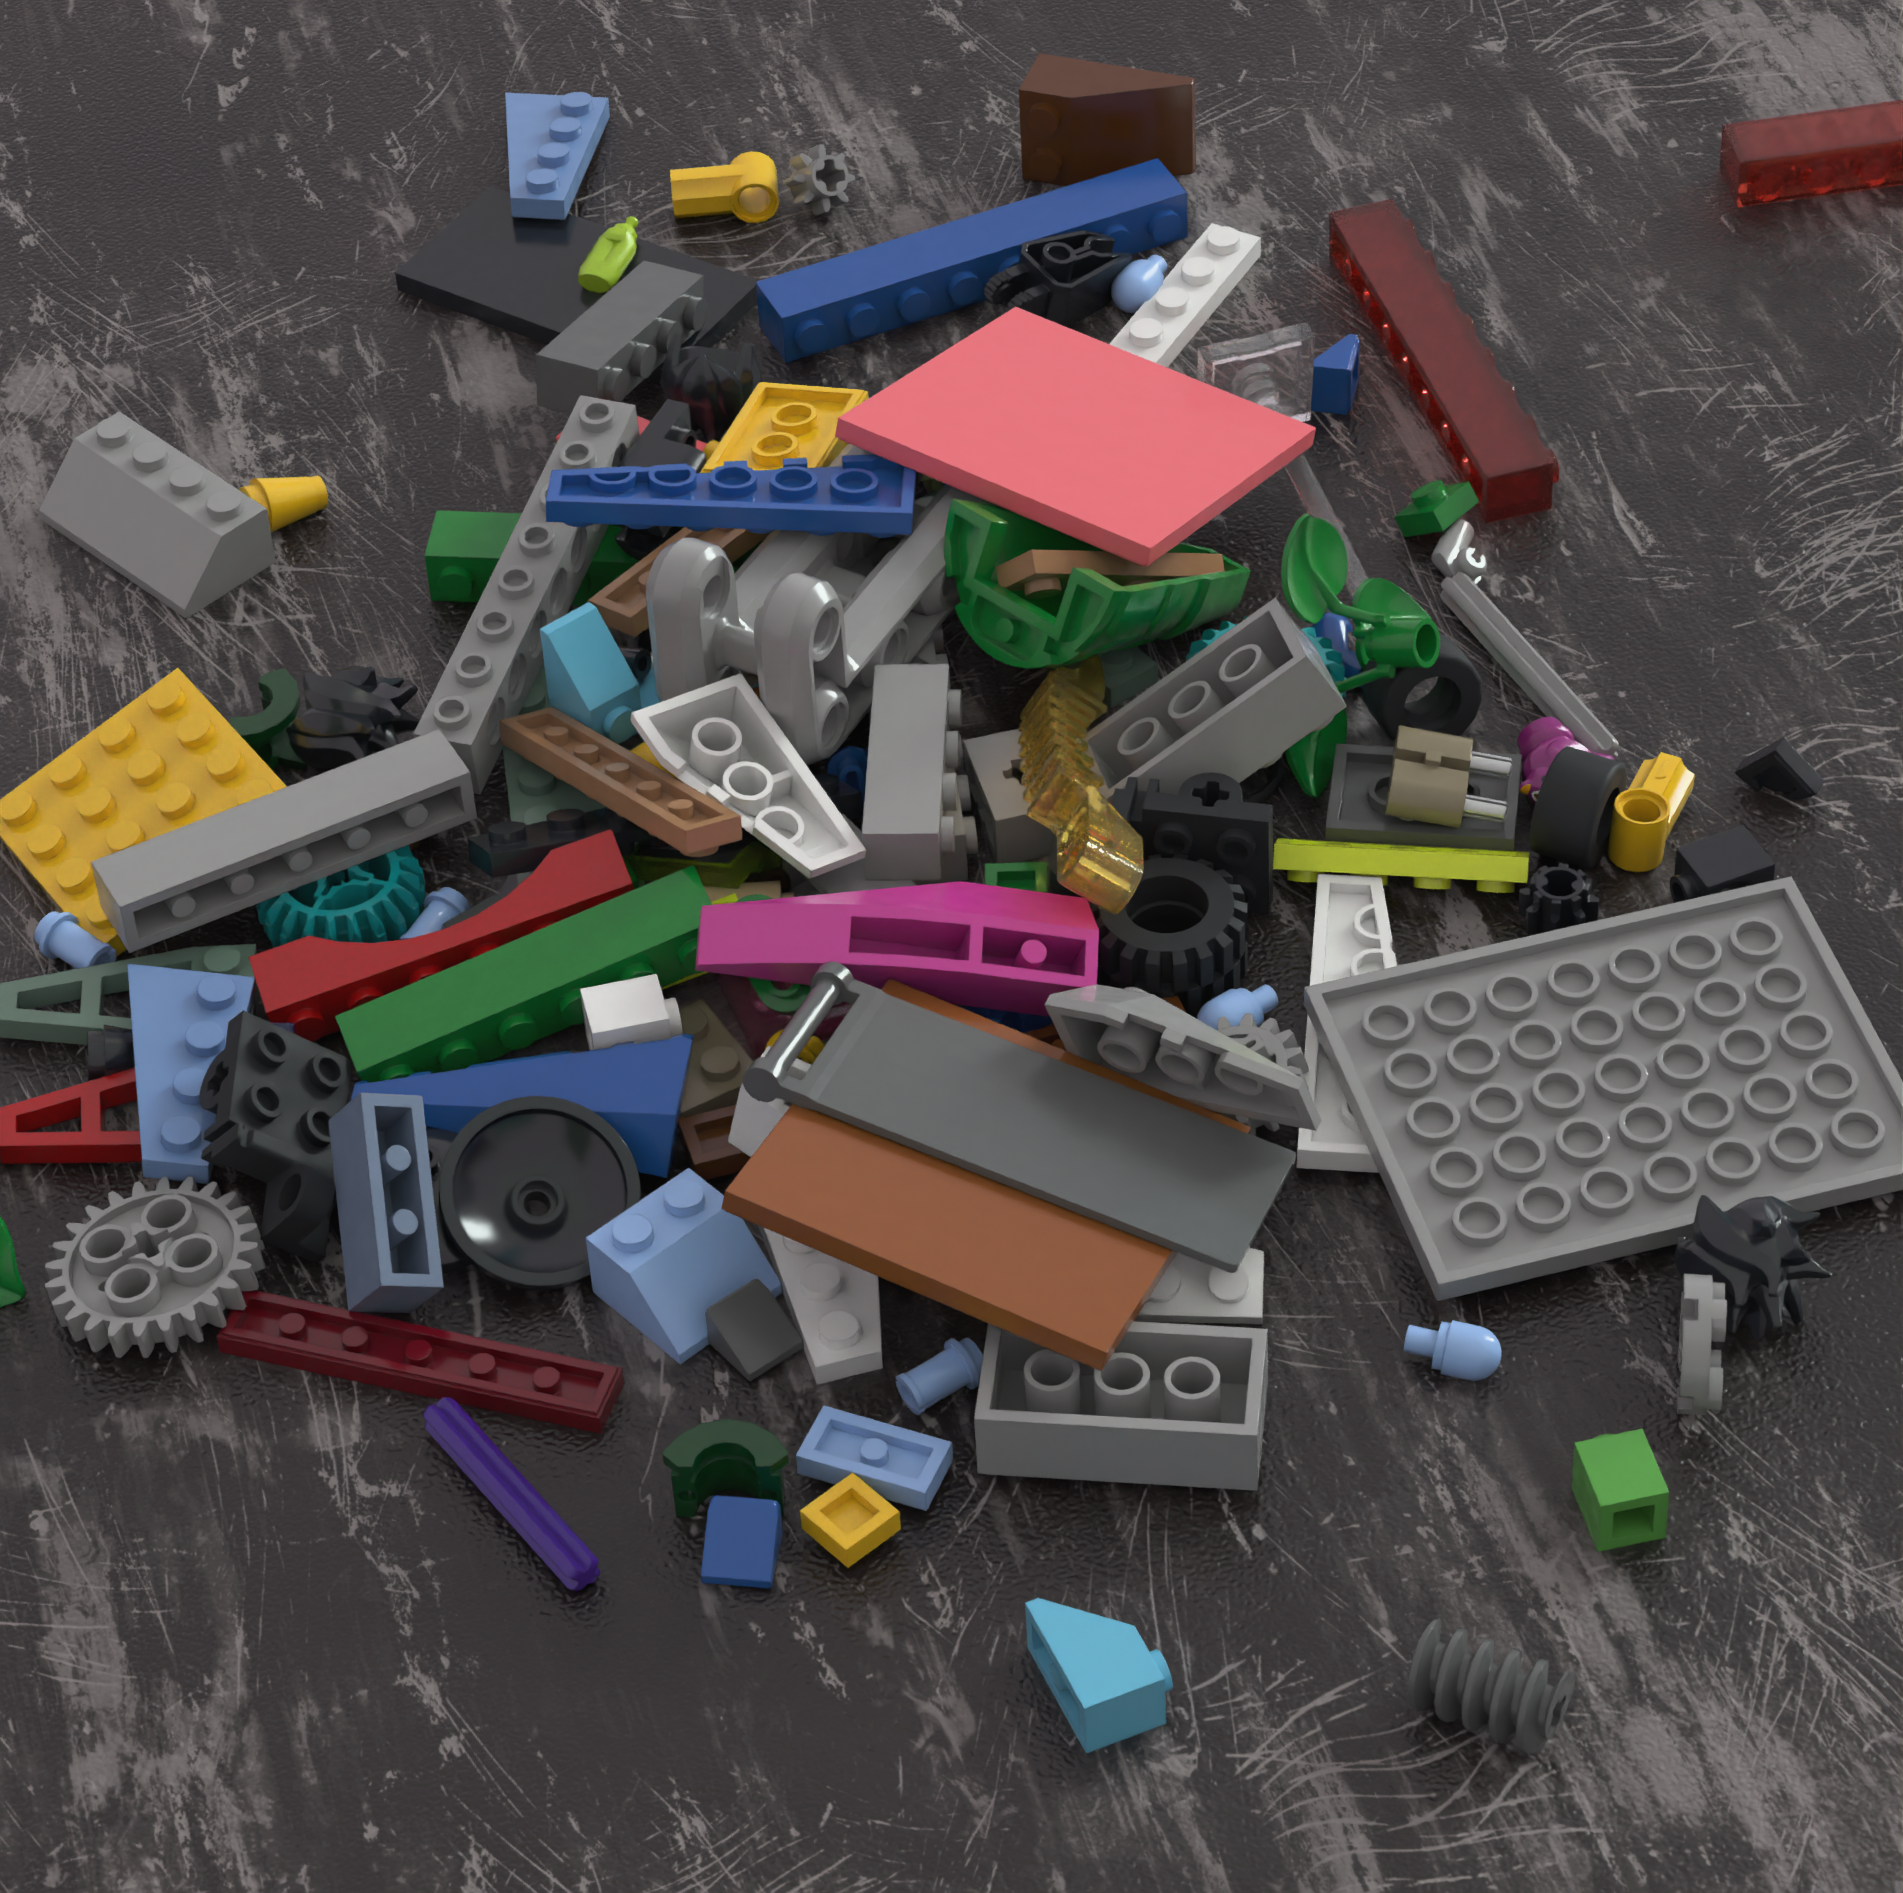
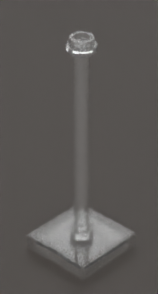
(1278, 374)

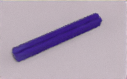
(511, 1494)

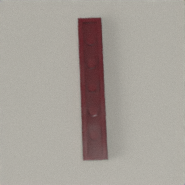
(422, 1360)

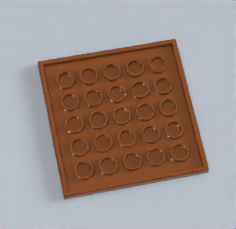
(953, 1230)

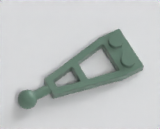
(93, 984)

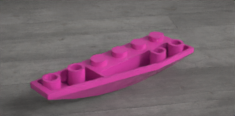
(942, 938)

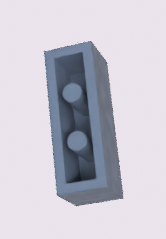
(385, 1203)

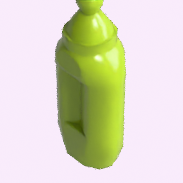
(609, 257)

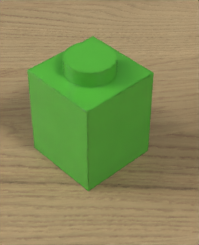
(1620, 1490)

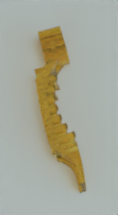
(1095, 845)

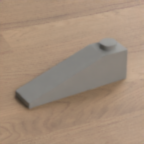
(1178, 1054)

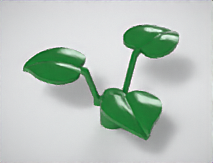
(1387, 631)

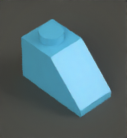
(589, 674)
(1098, 1672)

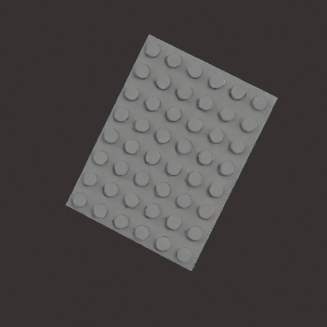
(1606, 1076)

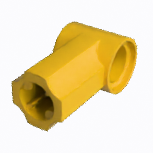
(728, 189)
(1648, 813)

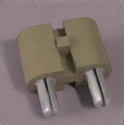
(1432, 779)

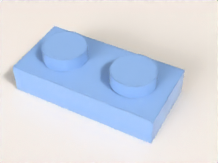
(888, 1458)

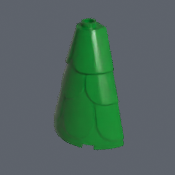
(1090, 614)

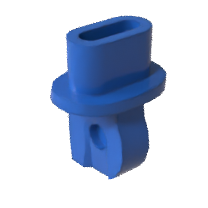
(850, 767)

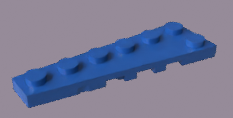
(858, 497)

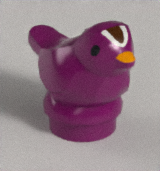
(1538, 746)

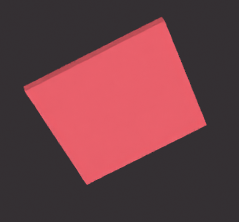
(1077, 435)

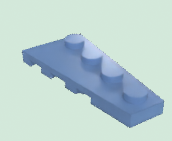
(550, 149)
(176, 1035)

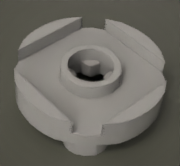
(1701, 1321)

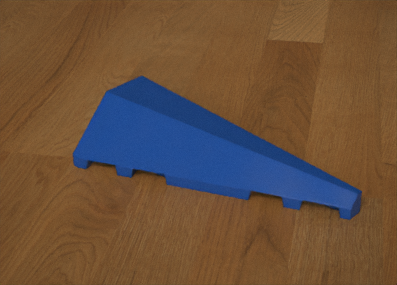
(627, 1085)

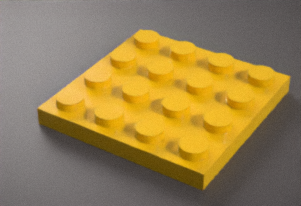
(126, 782)

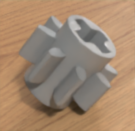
(821, 193)

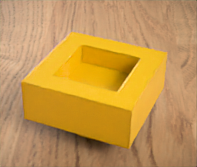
(850, 1520)

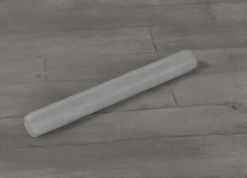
(1525, 663)

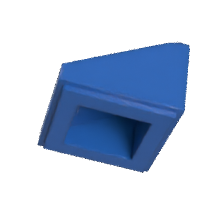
(1336, 377)
(741, 1541)

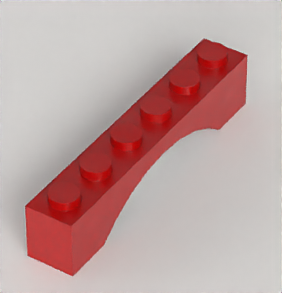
(321, 978)

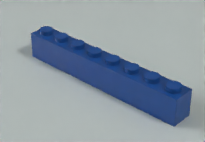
(953, 262)

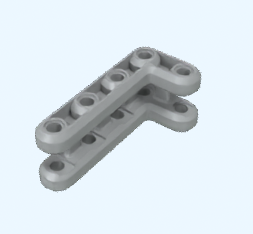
(801, 618)

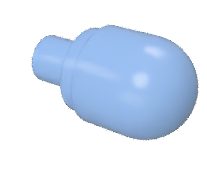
(1138, 283)
(1238, 1002)
(1457, 1349)

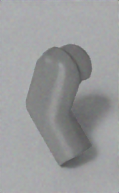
(1454, 555)

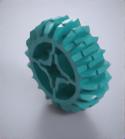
(354, 905)

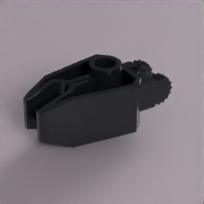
(1060, 277)

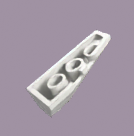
(738, 756)

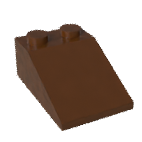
(1102, 118)

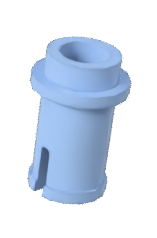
(439, 908)
(63, 938)
(941, 1375)

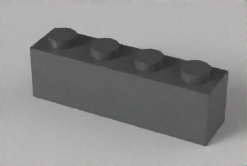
(621, 337)

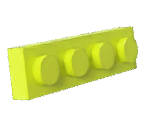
(1428, 865)

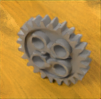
(155, 1266)

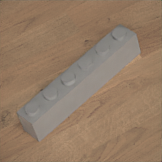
(284, 840)

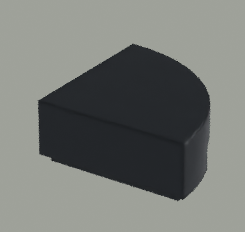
(1781, 770)

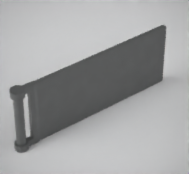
(1027, 1121)

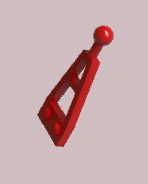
(82, 1100)

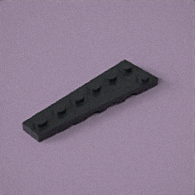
(520, 848)

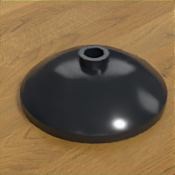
(540, 1153)

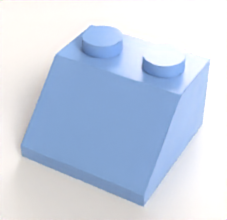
(674, 1261)

